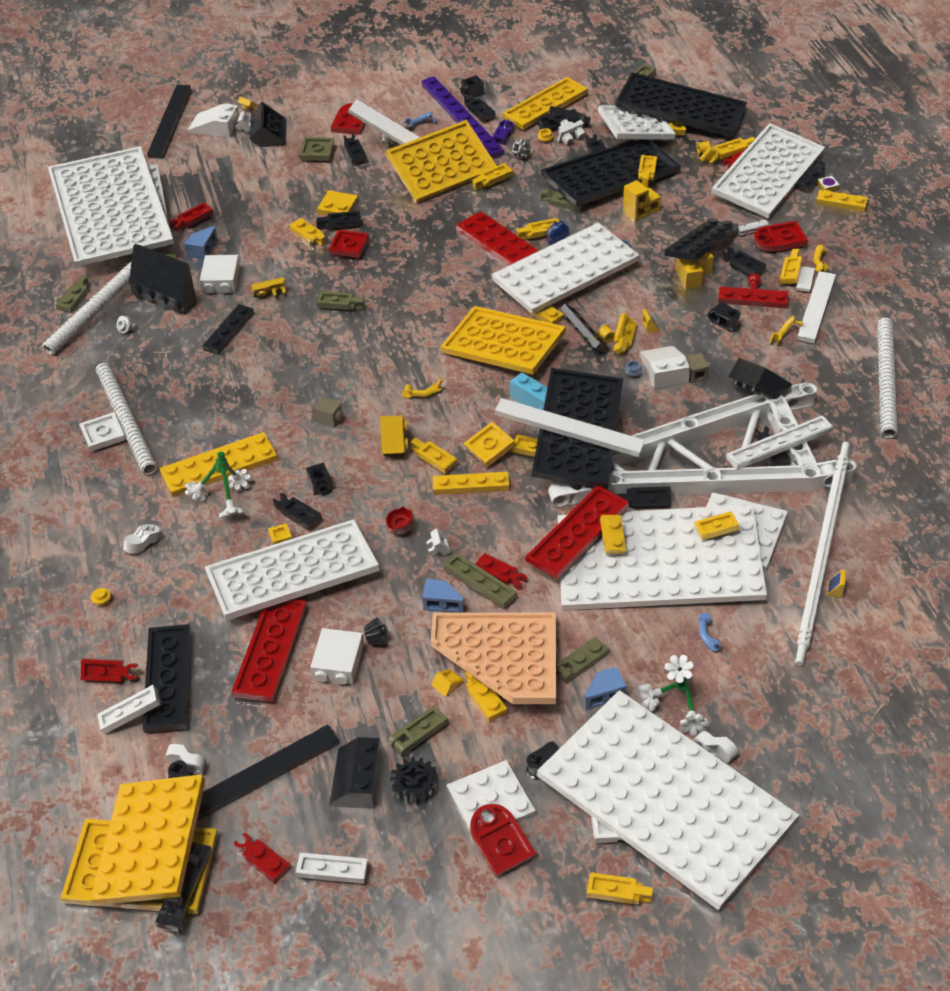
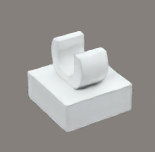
(243, 122)
(438, 543)

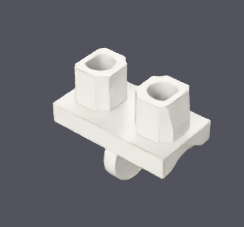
(570, 129)

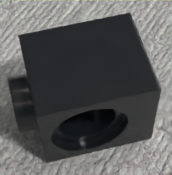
(472, 85)
(319, 479)

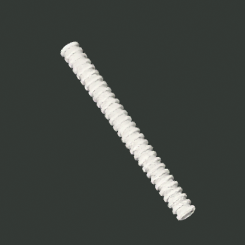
(88, 311)
(887, 379)
(126, 419)

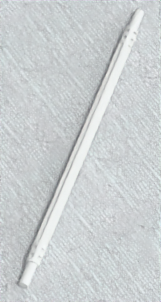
(822, 555)

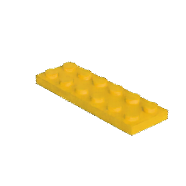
(556, 95)
(240, 455)

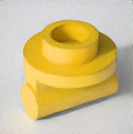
(710, 155)

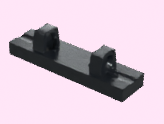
(174, 909)

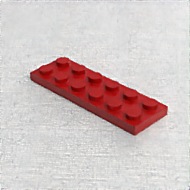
(495, 238)
(575, 532)
(269, 651)

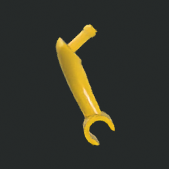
(820, 265)
(777, 336)
(409, 392)

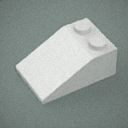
(216, 121)
(665, 367)

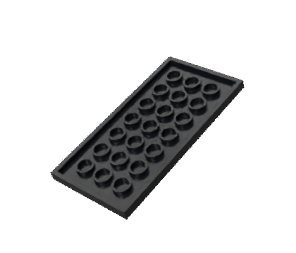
(681, 104)
(606, 171)
(585, 399)

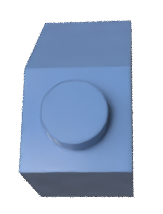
(201, 243)
(441, 597)
(604, 687)

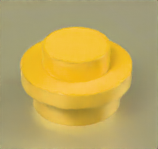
(545, 135)
(100, 597)

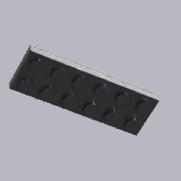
(701, 239)
(169, 672)

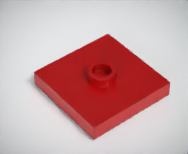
(349, 243)

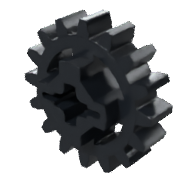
(414, 779)

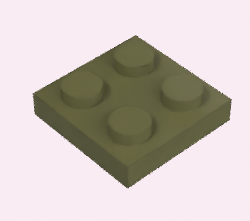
(316, 148)

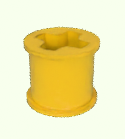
(702, 147)
(606, 333)

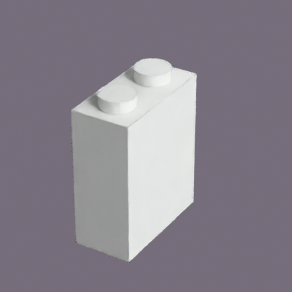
(219, 274)
(337, 656)

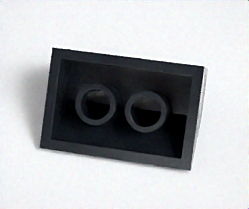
(267, 126)
(757, 378)
(356, 774)

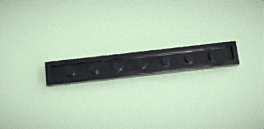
(169, 121)
(266, 770)

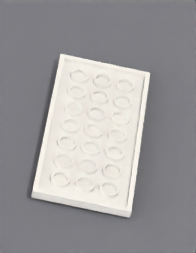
(768, 170)
(565, 267)
(291, 569)

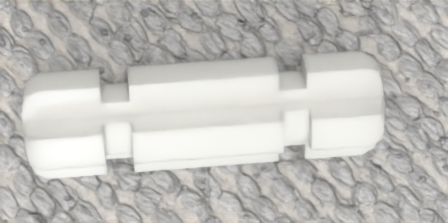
(751, 227)

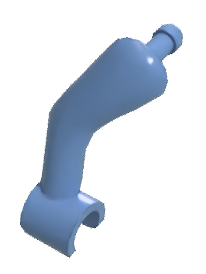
(418, 120)
(703, 620)

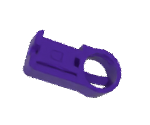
(502, 132)

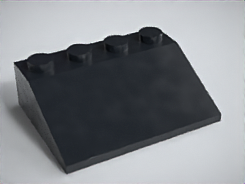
(161, 279)

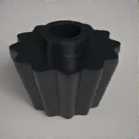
(376, 632)

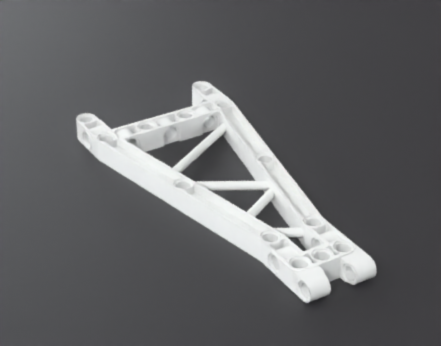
(801, 475)

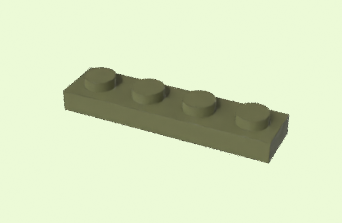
(480, 580)

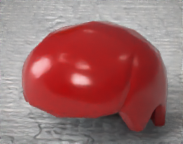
(400, 520)

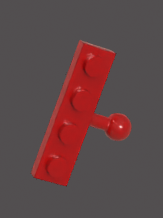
(752, 295)

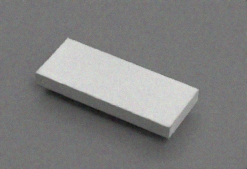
(805, 279)

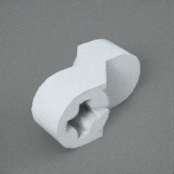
(141, 538)
(717, 746)
(194, 761)

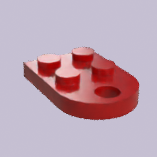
(346, 123)
(780, 237)
(500, 840)

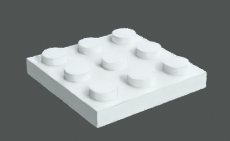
(490, 786)

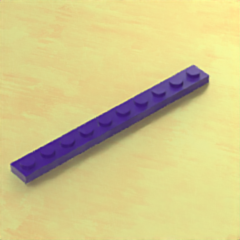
(459, 114)

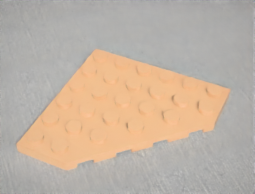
(503, 651)

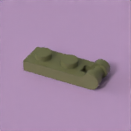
(581, 659)
(417, 731)

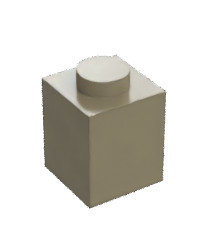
(698, 368)
(328, 412)

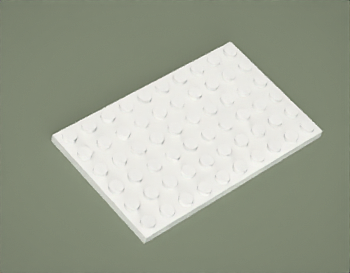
(109, 206)
(668, 563)
(668, 798)

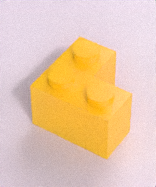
(640, 201)
(693, 271)
(393, 433)

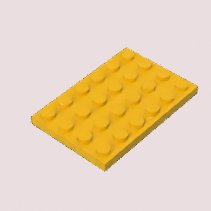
(440, 160)
(503, 340)
(148, 840)
(87, 858)

